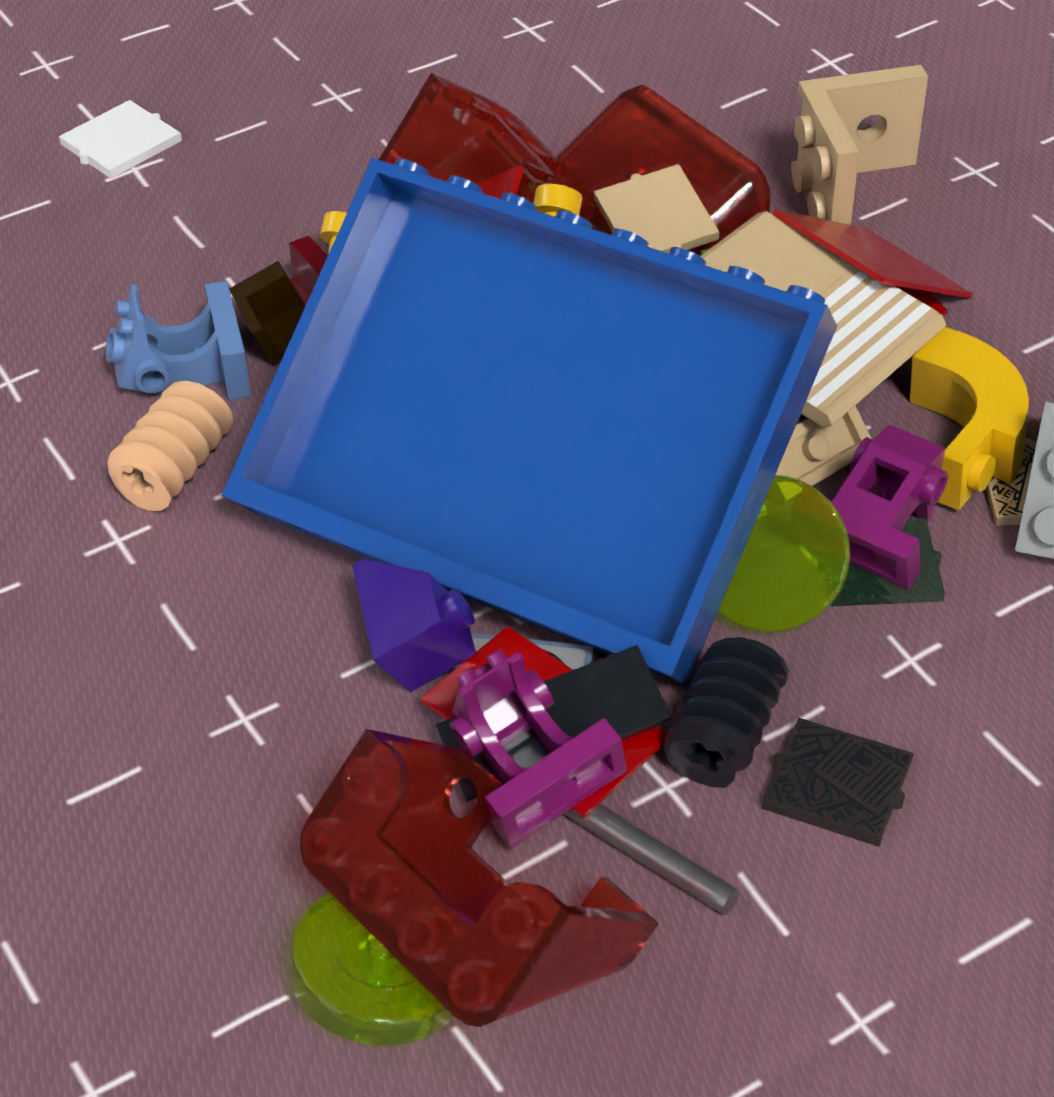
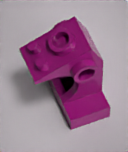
(903, 481)
(502, 704)

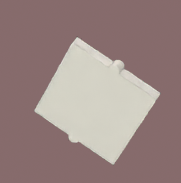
(120, 139)

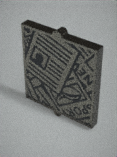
(838, 781)

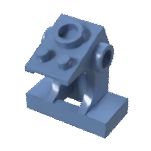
(198, 351)

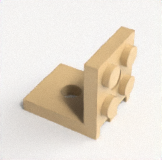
(835, 150)

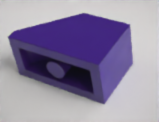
(413, 622)

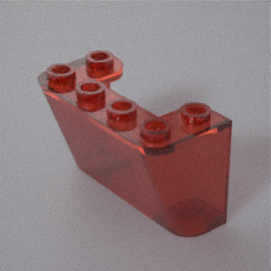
(411, 878)

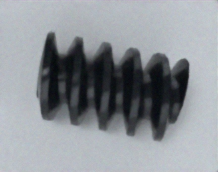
(725, 711)

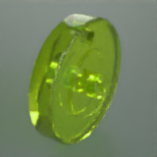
(790, 562)
(355, 982)

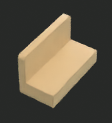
(821, 451)

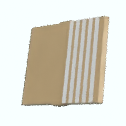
(874, 320)

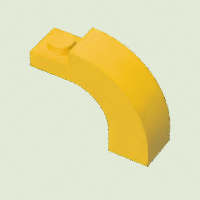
(983, 395)

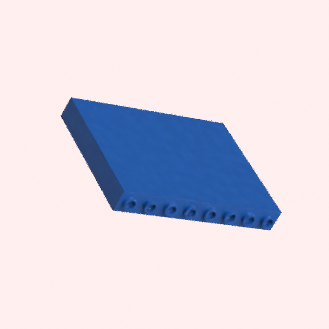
(534, 412)

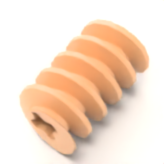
(169, 444)

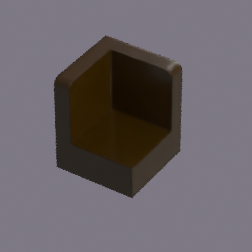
(270, 309)

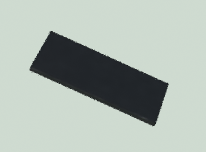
(609, 688)

